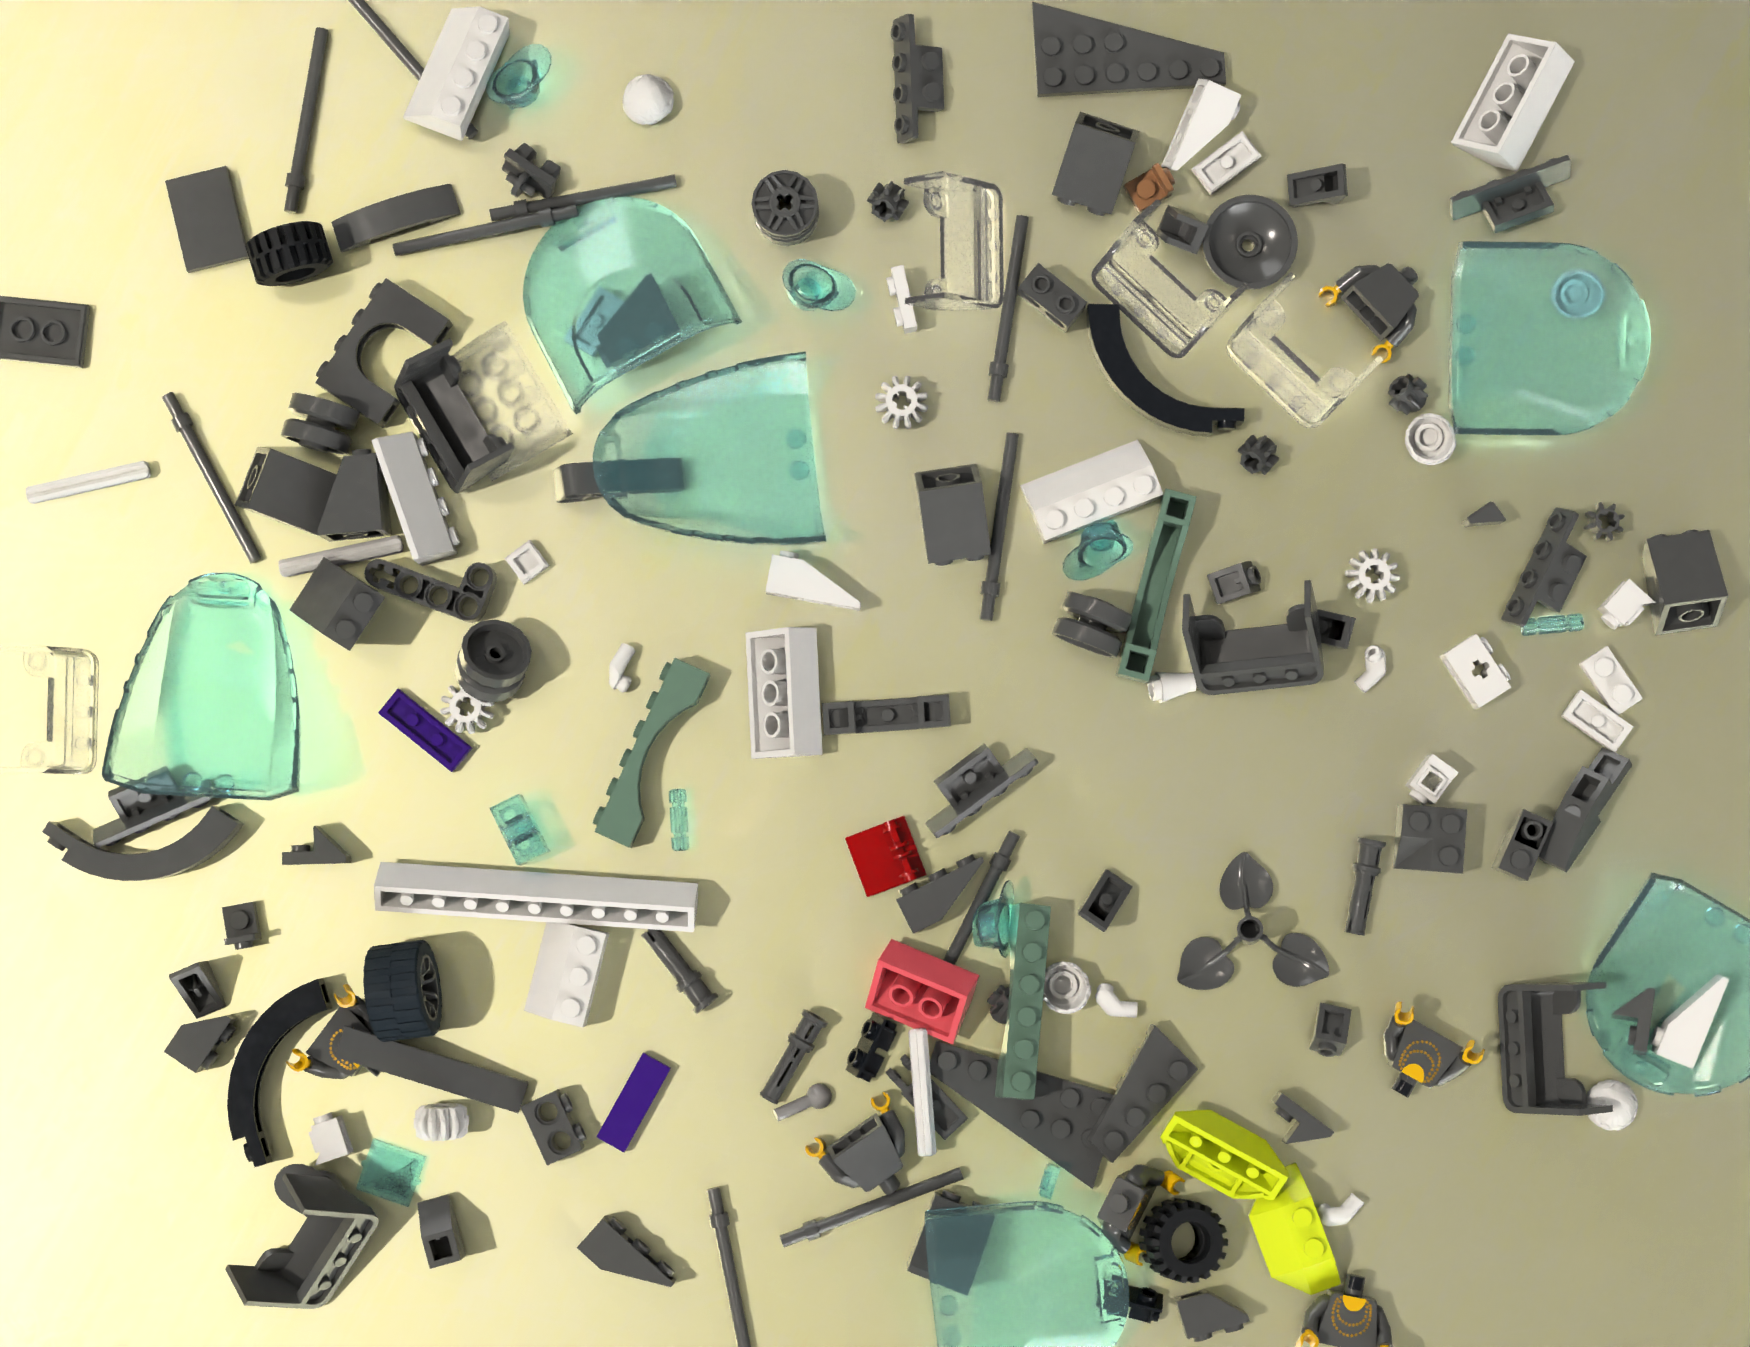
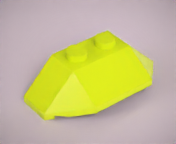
(1224, 1155)
(1294, 1237)

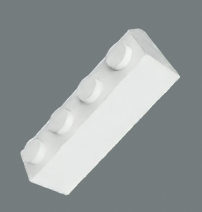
(458, 71)
(1513, 101)
(1091, 491)
(415, 497)
(784, 692)

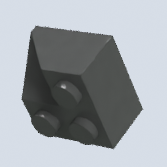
(1430, 838)

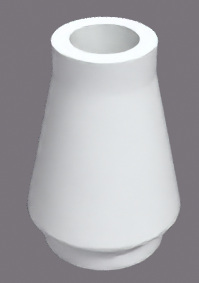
(1168, 685)

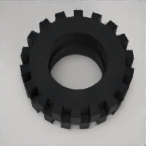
(289, 253)
(1207, 1243)

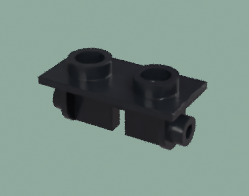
(875, 1034)
(1145, 1304)

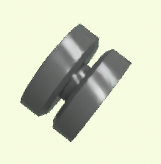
(319, 428)
(1093, 620)
(492, 660)

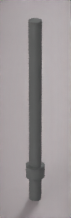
(395, 45)
(296, 180)
(523, 207)
(544, 217)
(998, 368)
(182, 423)
(990, 587)
(1000, 862)
(719, 1221)
(812, 1229)

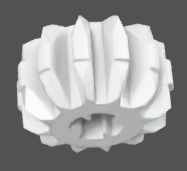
(891, 406)
(1380, 568)
(457, 713)
(441, 1121)

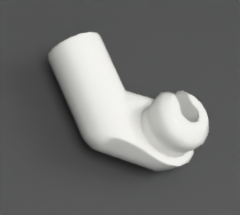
(617, 667)
(1375, 668)
(1112, 1005)
(1339, 1215)

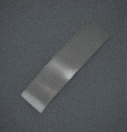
(395, 215)
(886, 715)

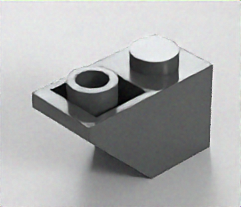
(1522, 845)
(197, 1041)
(440, 1231)
(1205, 1313)

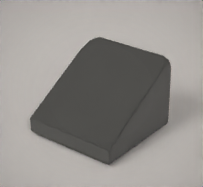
(1486, 515)

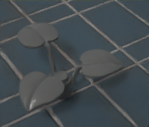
(1249, 885)

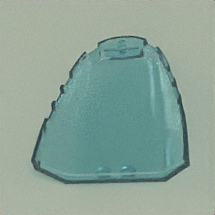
(718, 456)
(210, 699)

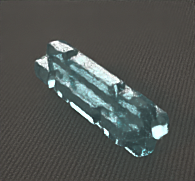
(1553, 624)
(679, 819)

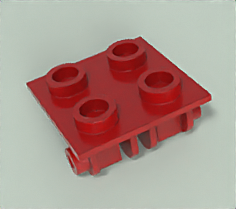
(885, 856)

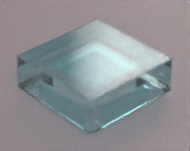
(1048, 1180)

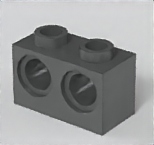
(1052, 297)
(545, 1129)

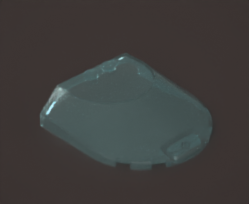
(618, 292)
(1541, 338)
(1675, 943)
(1023, 1277)

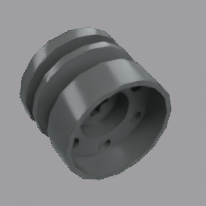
(785, 226)

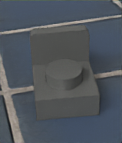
(1234, 582)
(241, 925)
(1330, 1030)

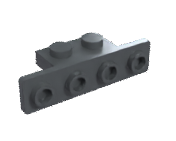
(917, 78)
(1515, 197)
(1548, 572)
(974, 783)
(139, 812)

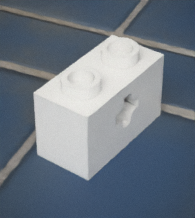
(1460, 664)

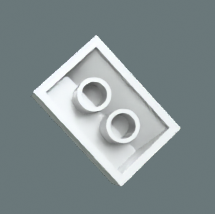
(566, 973)

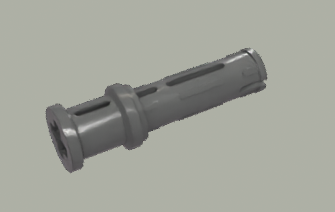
(1366, 870)
(688, 980)
(799, 1043)

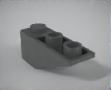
(931, 902)
(617, 1253)

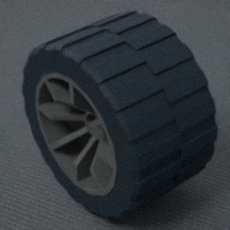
(402, 990)

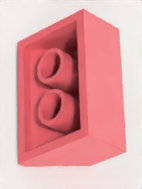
(921, 991)

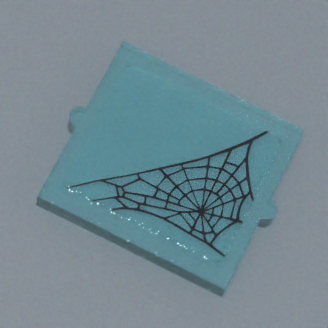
(391, 1172)

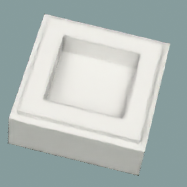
(526, 562)

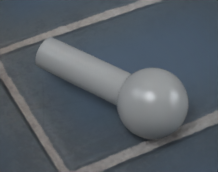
(817, 1096)

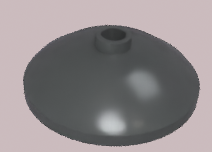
(1260, 223)

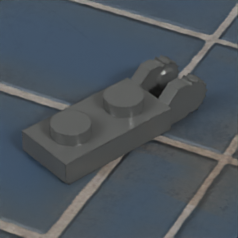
(946, 1113)

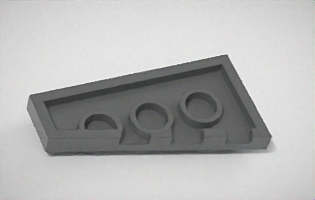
(1146, 1088)

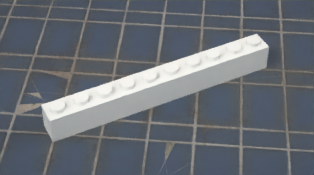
(536, 896)

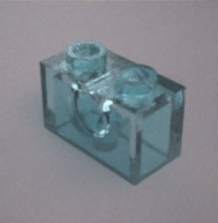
(519, 829)

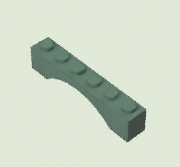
(1155, 586)
(624, 813)
(1027, 976)

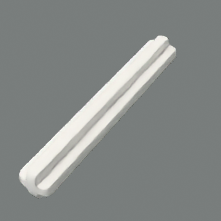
(88, 482)
(342, 555)
(922, 1092)

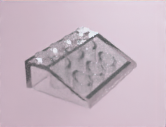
(509, 396)

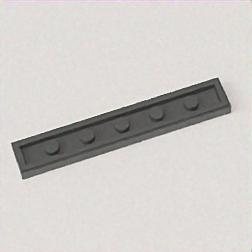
(431, 1069)

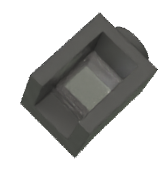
(1182, 229)

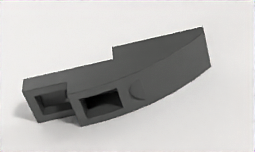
(1579, 810)

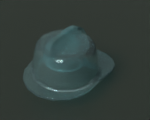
(520, 77)
(816, 286)
(1098, 550)
(992, 921)

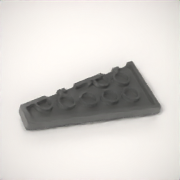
(1100, 57)
(1051, 1123)

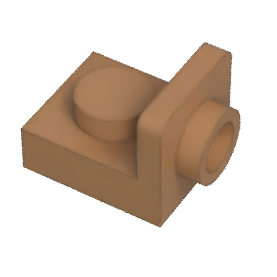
(1150, 186)

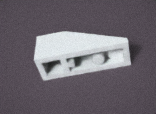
(1205, 116)
(800, 581)
(1687, 1027)

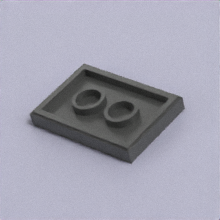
(207, 219)
(43, 331)

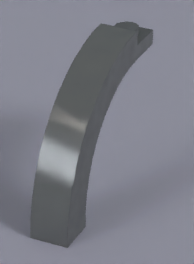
(188, 852)

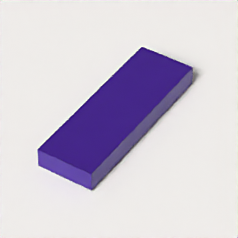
(425, 730)
(633, 1102)

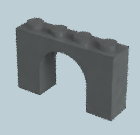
(388, 309)

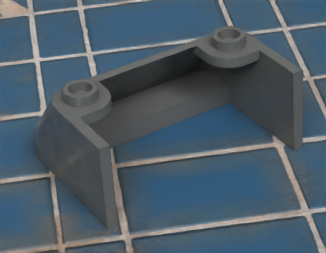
(446, 419)
(1255, 656)
(1534, 1049)
(318, 1255)

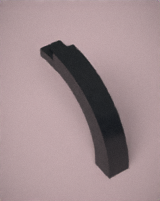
(1137, 391)
(254, 1056)

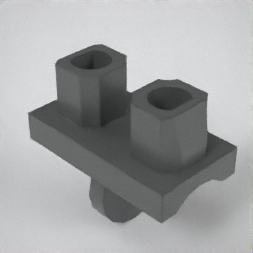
(527, 176)

